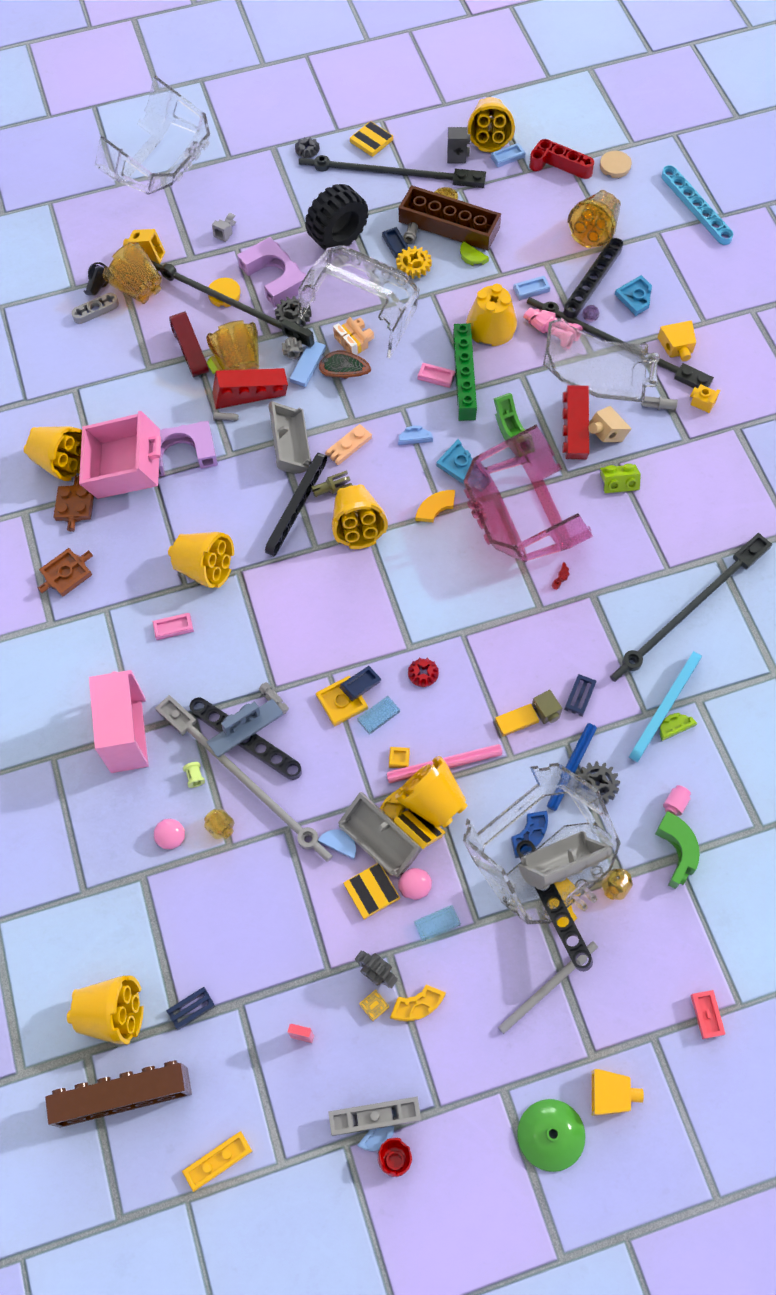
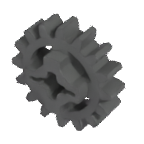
(289, 311)
(605, 786)
(376, 969)

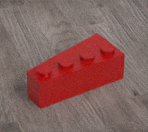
(248, 386)
(576, 422)

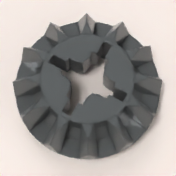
(310, 151)

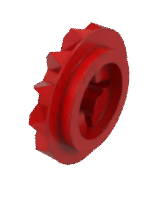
(423, 680)

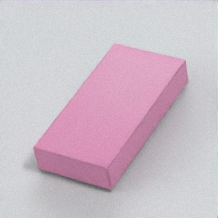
(436, 375)
(173, 626)

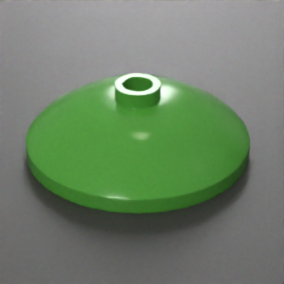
(534, 1136)

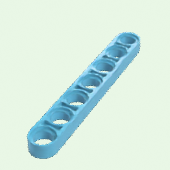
(697, 210)
(665, 706)

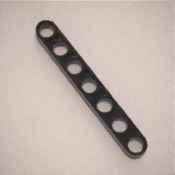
(593, 283)
(295, 504)
(251, 745)
(555, 914)

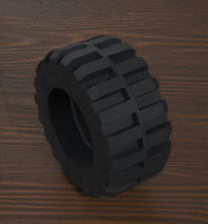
(336, 216)

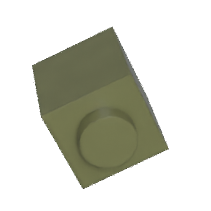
(547, 707)

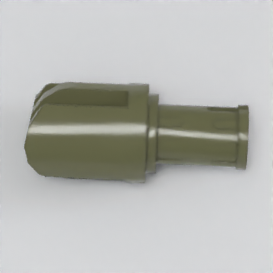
(330, 485)

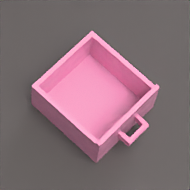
(120, 456)
(118, 721)

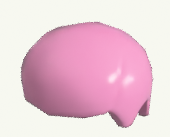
(169, 834)
(415, 883)

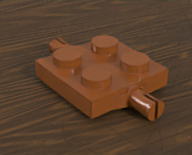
(73, 504)
(65, 572)

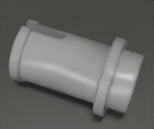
(410, 235)

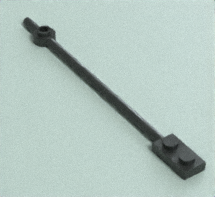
(460, 176)
(288, 328)
(684, 373)
(744, 557)

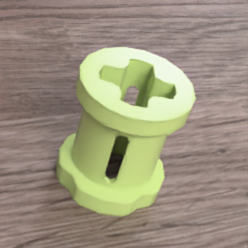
(193, 774)

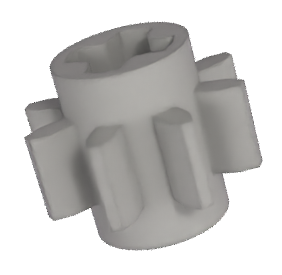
(292, 347)

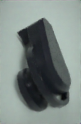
(96, 279)

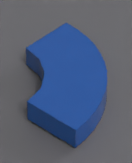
(533, 831)

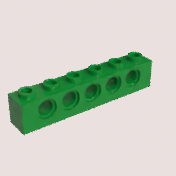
(464, 372)

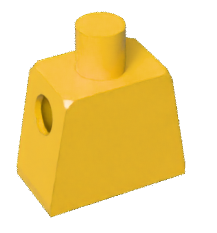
(149, 241)
(678, 339)
(612, 1093)

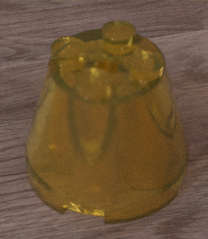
(594, 219)
(133, 273)
(235, 345)

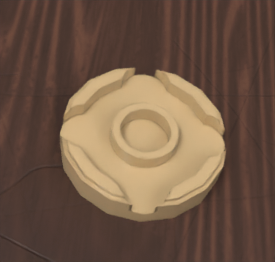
(615, 164)

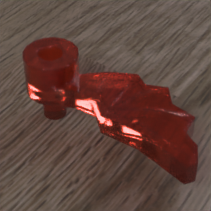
(563, 576)

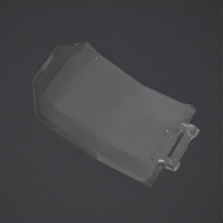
(607, 367)

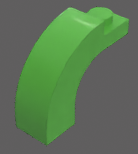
(507, 416)
(685, 842)

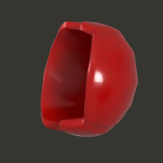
(394, 1157)

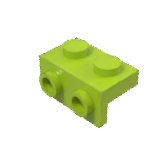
(620, 478)

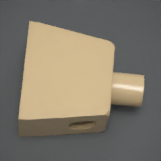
(609, 426)

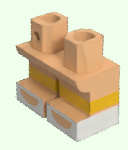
(351, 335)

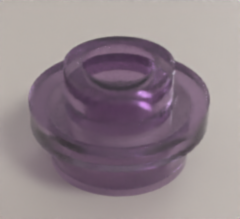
(590, 313)

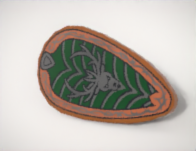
(343, 364)

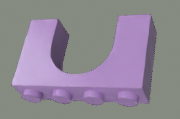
(268, 254)
(196, 435)

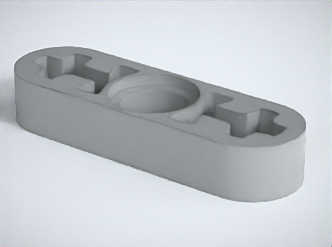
(104, 299)

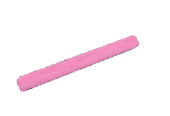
(452, 761)

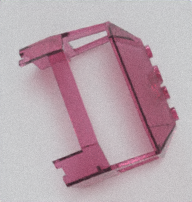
(487, 504)

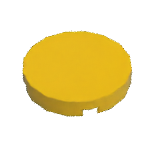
(227, 287)

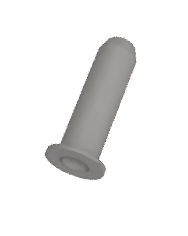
(225, 416)

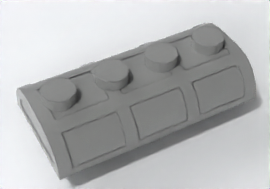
(289, 438)
(379, 835)
(562, 860)

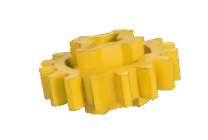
(414, 262)

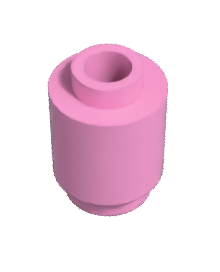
(677, 800)

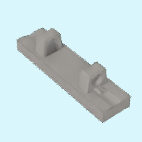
(374, 1116)

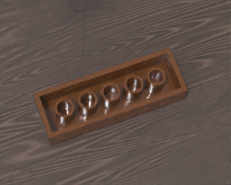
(450, 217)
(118, 1095)

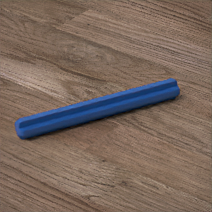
(574, 760)

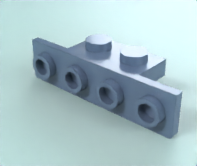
(243, 725)

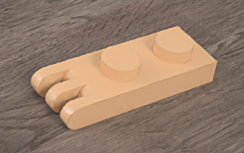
(348, 444)

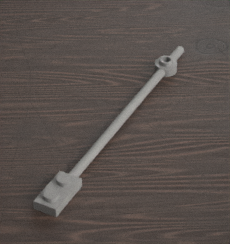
(184, 722)

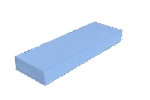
(307, 364)

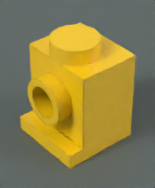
(704, 398)

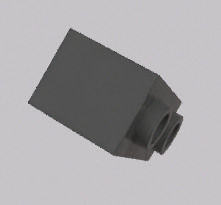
(457, 145)

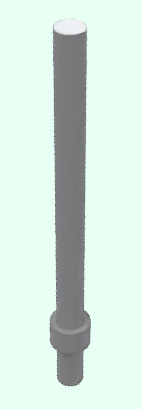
(543, 991)

